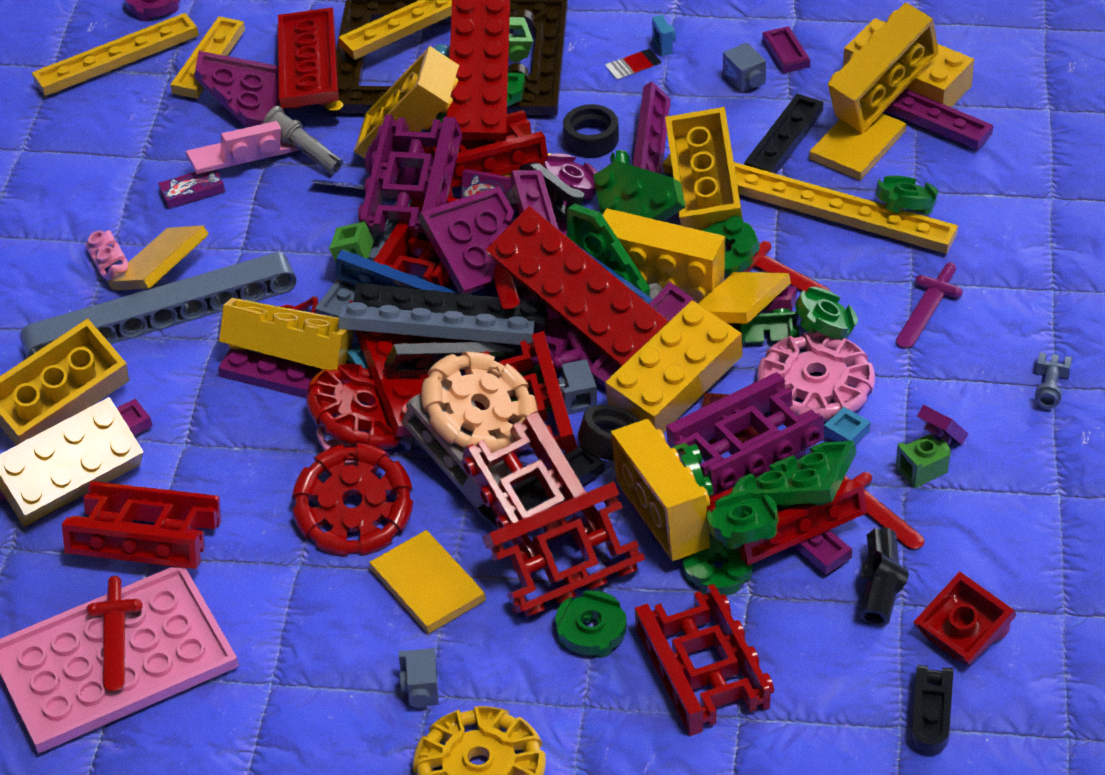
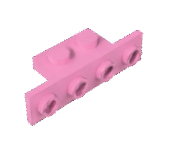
(240, 147)

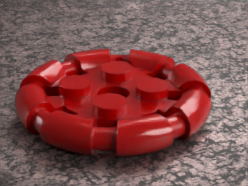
(341, 394)
(352, 481)

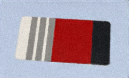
(633, 63)

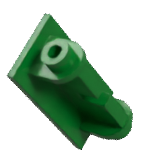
(778, 324)

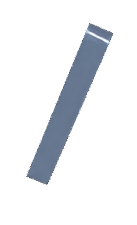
(170, 303)

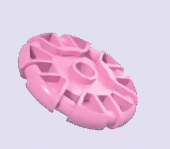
(825, 356)

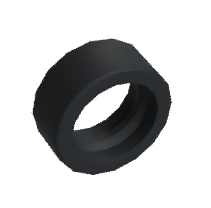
(588, 116)
(598, 419)

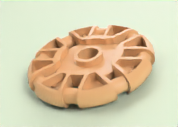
(480, 387)

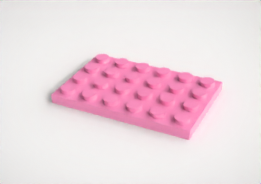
(58, 663)

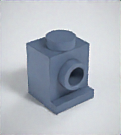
(577, 386)
(419, 677)

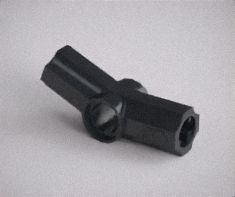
(883, 576)

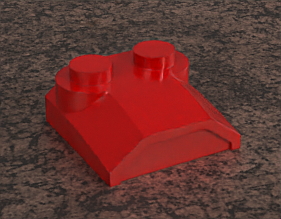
(965, 619)

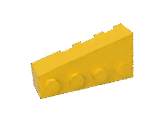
(285, 333)

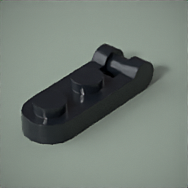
(557, 191)
(932, 709)

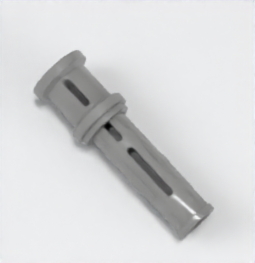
(293, 133)

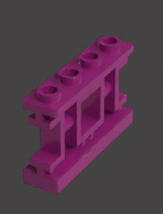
(434, 177)
(737, 413)

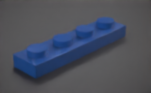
(356, 269)

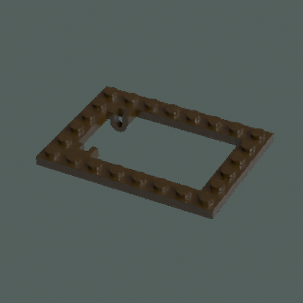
(542, 88)

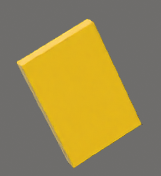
(855, 152)
(159, 257)
(744, 295)
(427, 581)

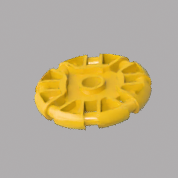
(485, 741)

